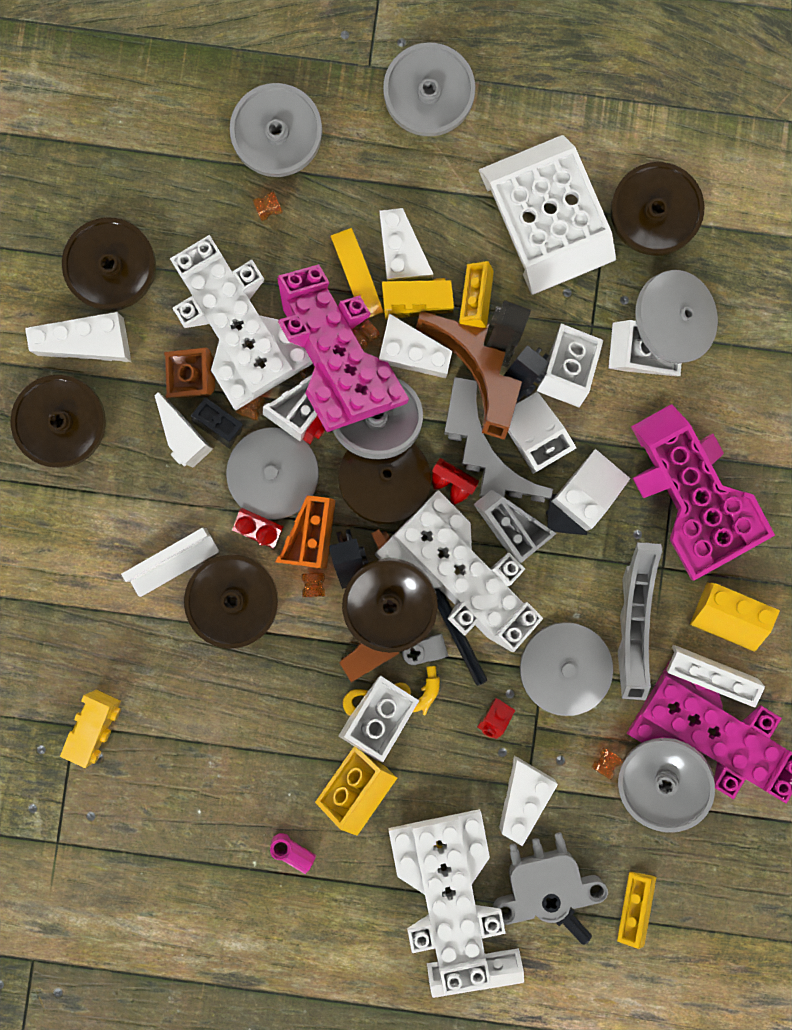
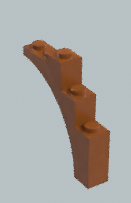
(485, 364)
(364, 658)

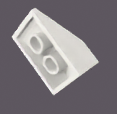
(631, 354)
(571, 366)
(181, 436)
(591, 490)
(379, 719)

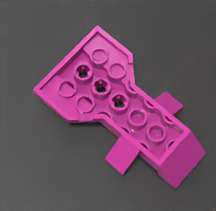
(345, 379)
(685, 468)
(737, 746)

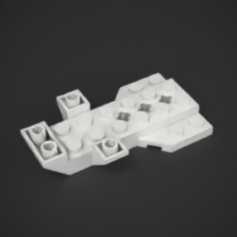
(223, 301)
(479, 591)
(453, 918)

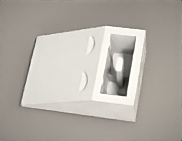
(538, 433)

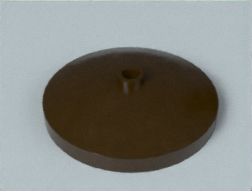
(670, 193)
(94, 250)
(37, 419)
(382, 498)
(209, 604)
(385, 625)

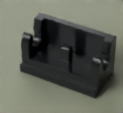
(216, 422)

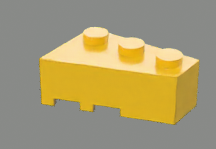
(411, 297)
(91, 728)

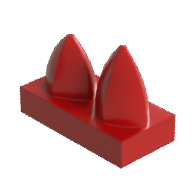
(462, 483)
(257, 528)

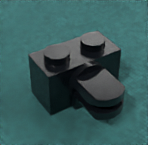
(529, 369)
(347, 557)

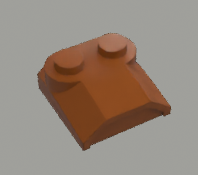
(189, 373)

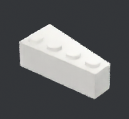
(82, 338)

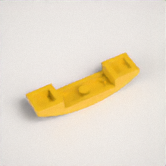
(356, 270)

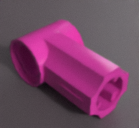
(293, 855)

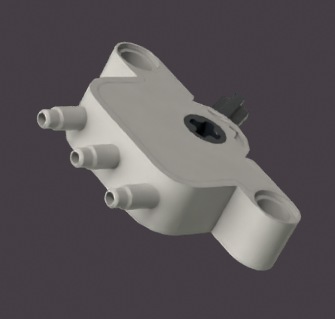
(552, 876)

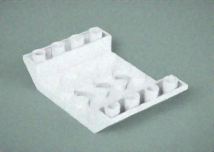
(558, 243)

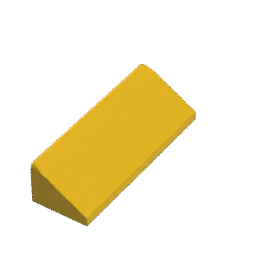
(477, 294)
(636, 909)

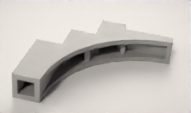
(464, 423)
(635, 621)

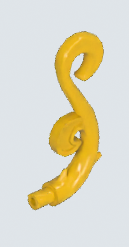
(431, 691)

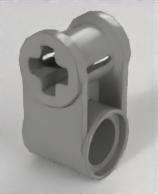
(429, 650)

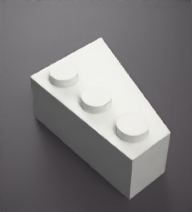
(413, 350)

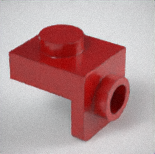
(314, 431)
(496, 719)

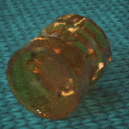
(267, 206)
(368, 330)
(250, 409)
(313, 590)
(607, 763)

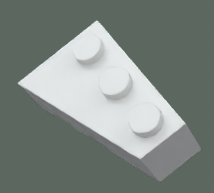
(401, 249)
(292, 410)
(525, 800)

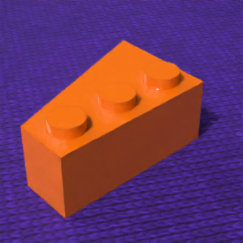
(310, 535)

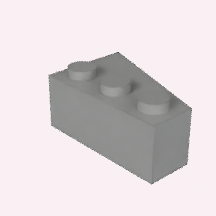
(512, 526)

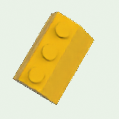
(734, 616)
(355, 791)

